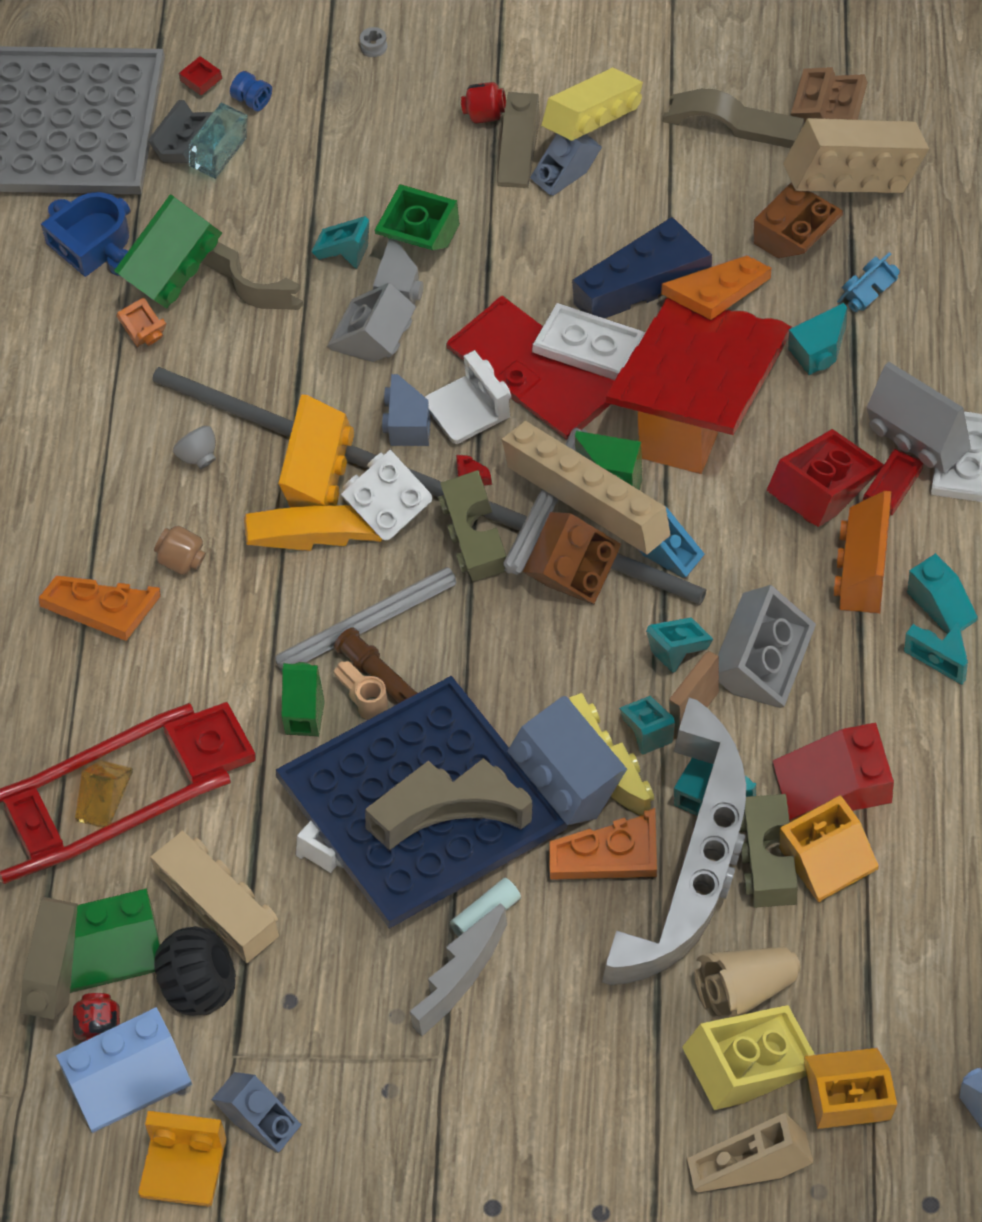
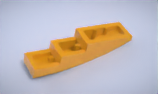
(303, 526)

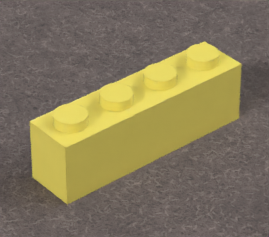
(592, 103)

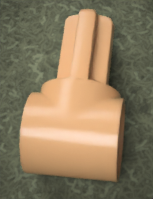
(363, 688)

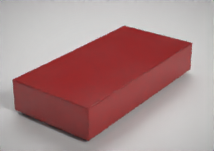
(895, 476)

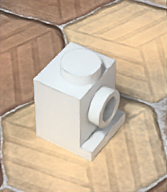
(315, 849)

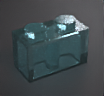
(218, 140)

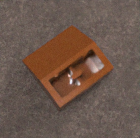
(793, 222)
(572, 557)

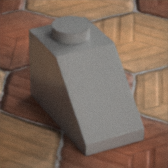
(399, 271)

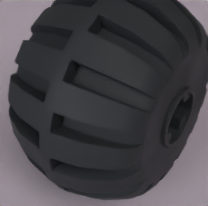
(195, 971)

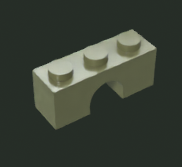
(465, 502)
(771, 877)

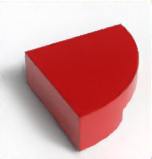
(466, 465)

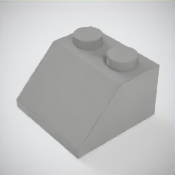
(373, 324)

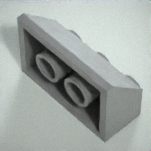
(918, 419)
(764, 647)

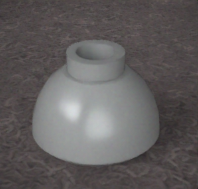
(197, 447)

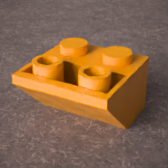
(828, 848)
(850, 1088)

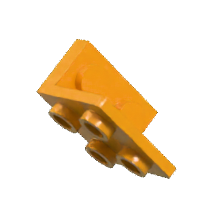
(182, 1158)

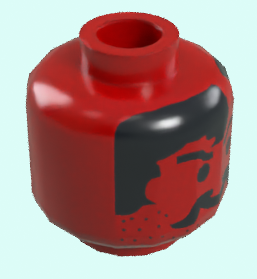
(484, 102)
(94, 1015)

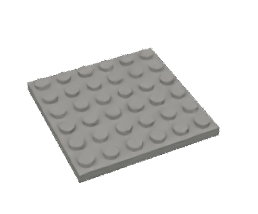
(77, 118)

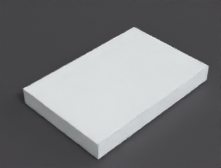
(586, 341)
(965, 476)

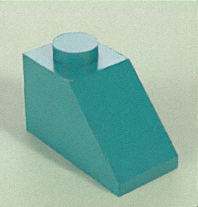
(819, 339)
(941, 594)

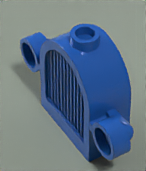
(88, 231)

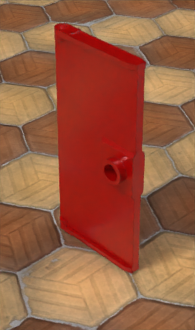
(547, 388)

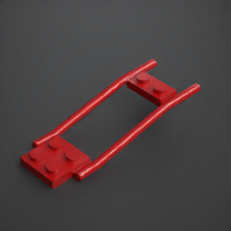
(204, 743)

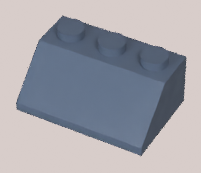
(567, 761)

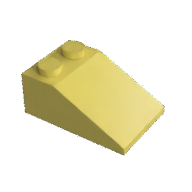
(747, 1055)

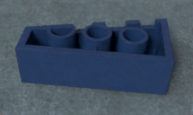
(639, 270)

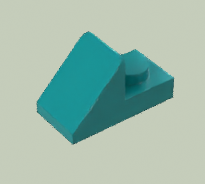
(346, 238)
(675, 638)
(944, 655)
(650, 723)

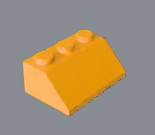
(315, 454)

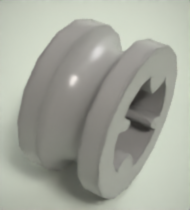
(373, 34)

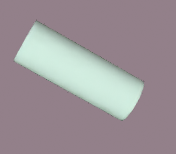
(503, 892)

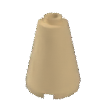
(743, 978)

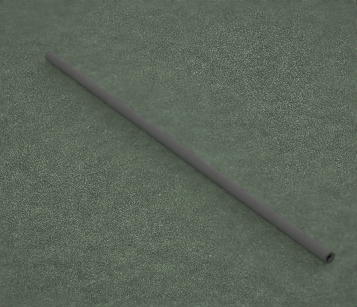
(362, 458)

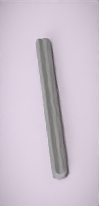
(533, 524)
(369, 617)

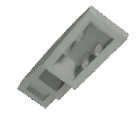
(466, 960)

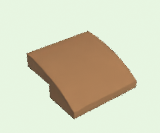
(829, 96)

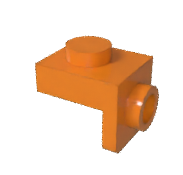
(141, 323)

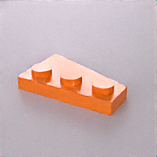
(717, 287)
(102, 607)
(610, 852)

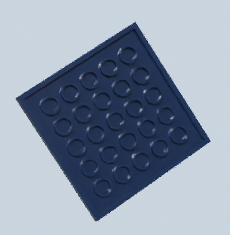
(364, 763)

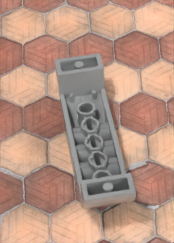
(723, 805)

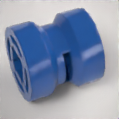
(248, 89)

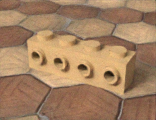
(215, 895)

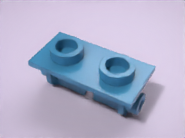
(878, 274)

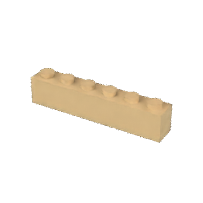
(586, 487)

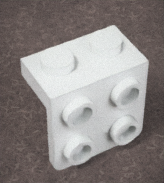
(471, 401)
(386, 495)

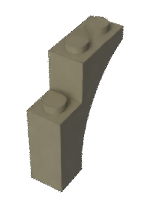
(432, 798)

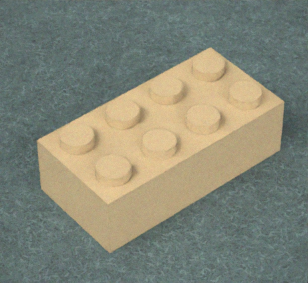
(855, 155)

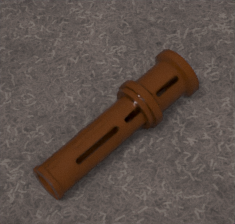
(366, 659)

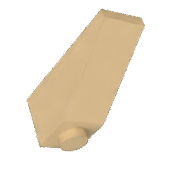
(752, 1156)

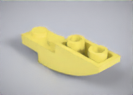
(631, 790)

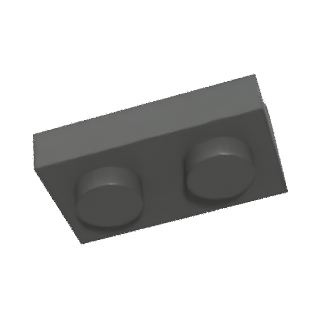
(176, 131)

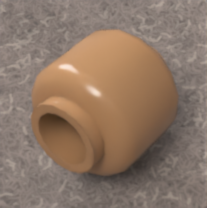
(179, 550)

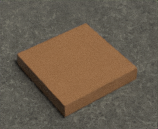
(699, 684)

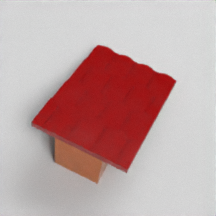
(695, 380)

